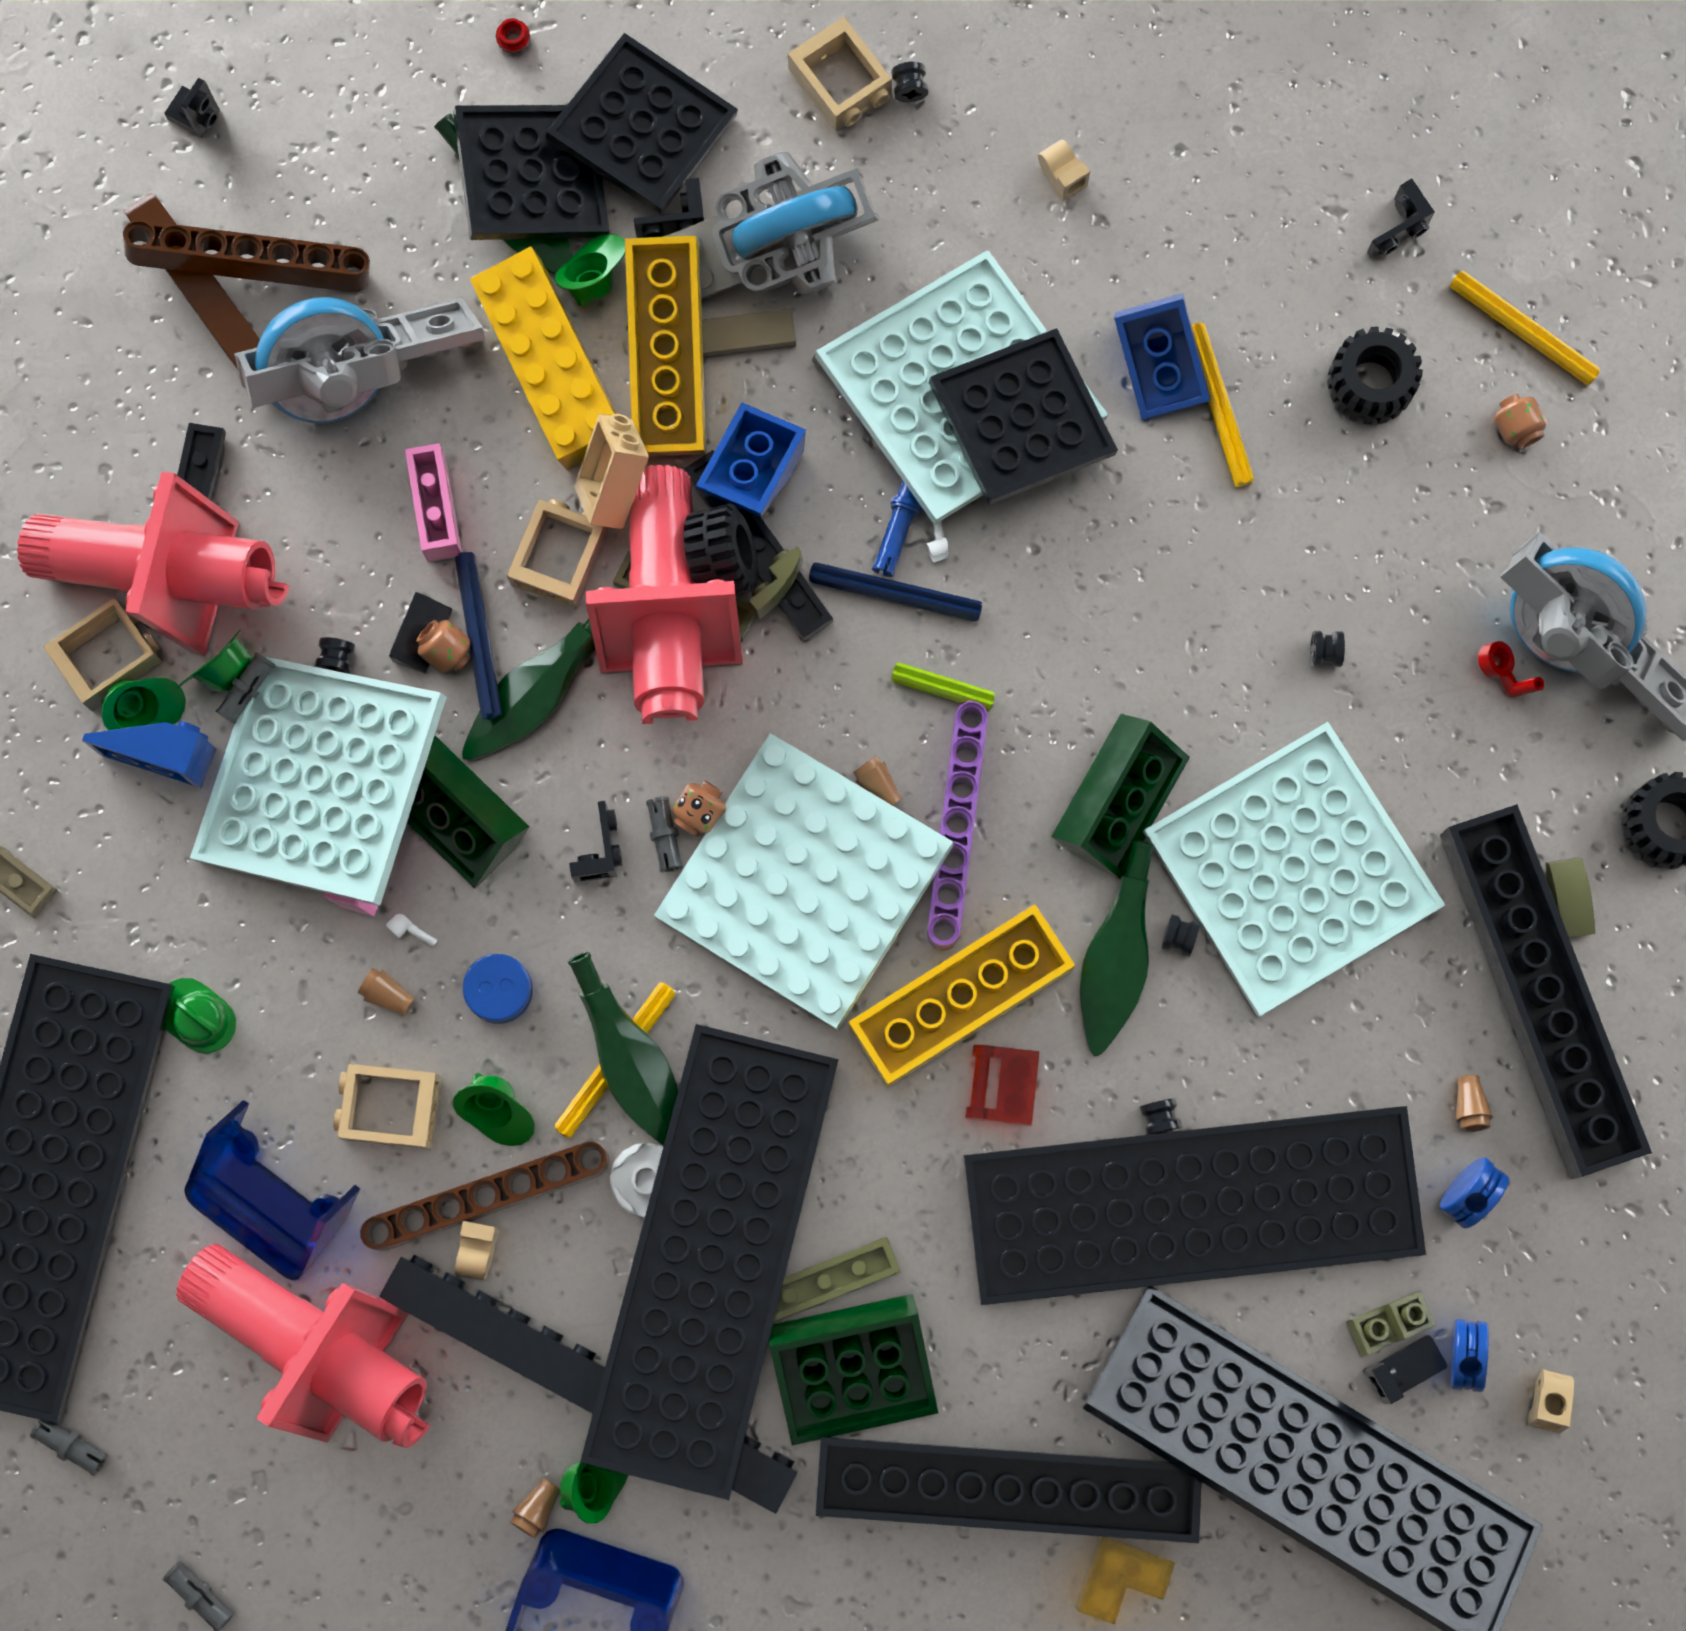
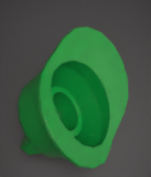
(590, 269)
(224, 667)
(142, 703)
(199, 1017)
(492, 1109)
(590, 1491)

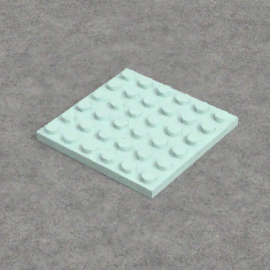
(888, 365)
(320, 780)
(1293, 869)
(804, 880)

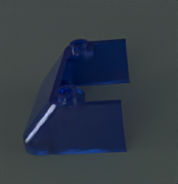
(257, 1204)
(602, 1570)

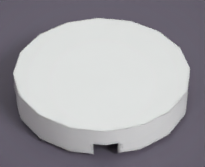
(634, 1176)

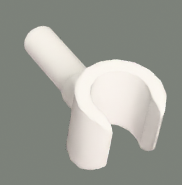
(938, 548)
(401, 924)

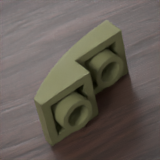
(783, 572)
(1572, 895)
(1390, 1323)

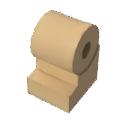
(1064, 169)
(476, 1250)
(1552, 1402)

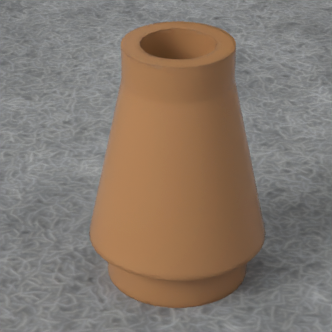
(877, 779)
(385, 992)
(1472, 1106)
(534, 1511)

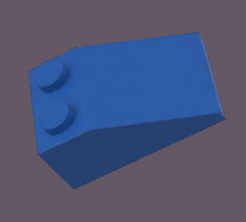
(1162, 356)
(753, 460)
(158, 748)

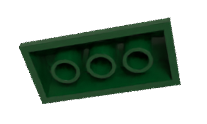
(1121, 794)
(463, 817)

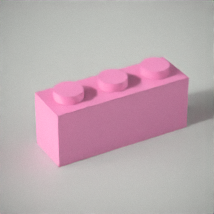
(433, 502)

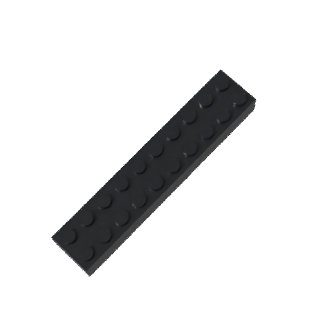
(1545, 992)
(1007, 1490)

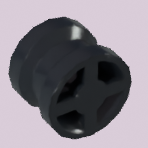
(909, 81)
(1327, 649)
(335, 654)
(1180, 935)
(1161, 1116)

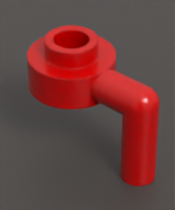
(1498, 662)

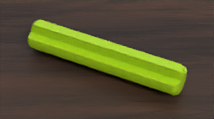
(941, 685)

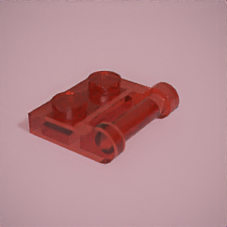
(1015, 1085)

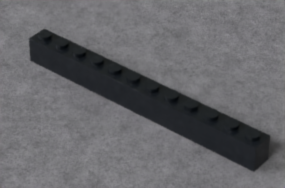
(548, 1360)

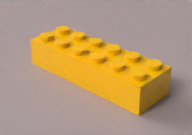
(666, 344)
(544, 352)
(961, 996)

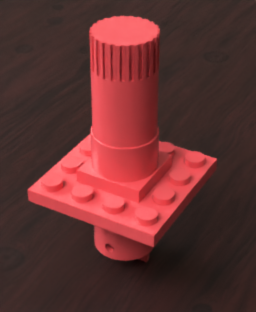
(170, 567)
(664, 621)
(328, 1359)

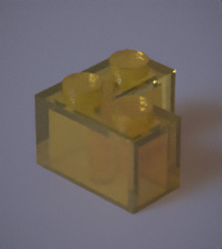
(1114, 1569)

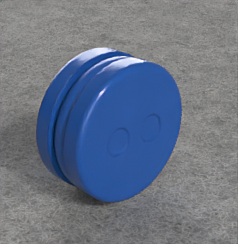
(497, 988)
(1474, 1192)
(1469, 1355)

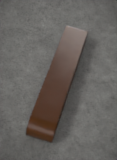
(233, 245)
(201, 290)
(467, 1196)

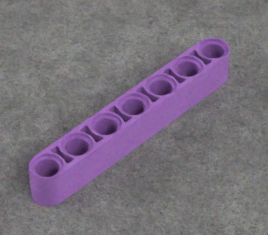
(958, 808)

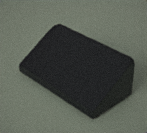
(419, 615)

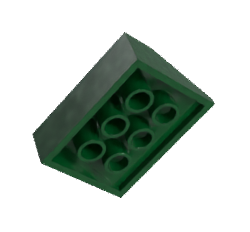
(852, 1369)

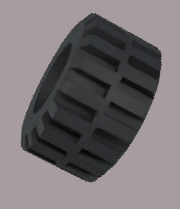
(1383, 350)
(721, 548)
(1643, 825)

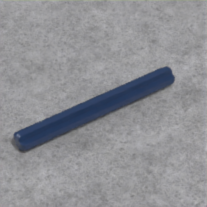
(895, 591)
(479, 636)

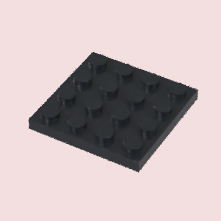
(641, 123)
(520, 180)
(1022, 416)

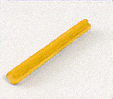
(1525, 328)
(1222, 410)
(596, 1085)

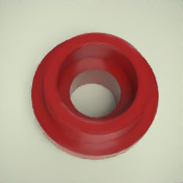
(509, 27)

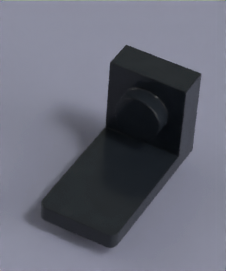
(194, 108)
(1410, 205)
(670, 223)
(592, 867)
(1406, 1369)

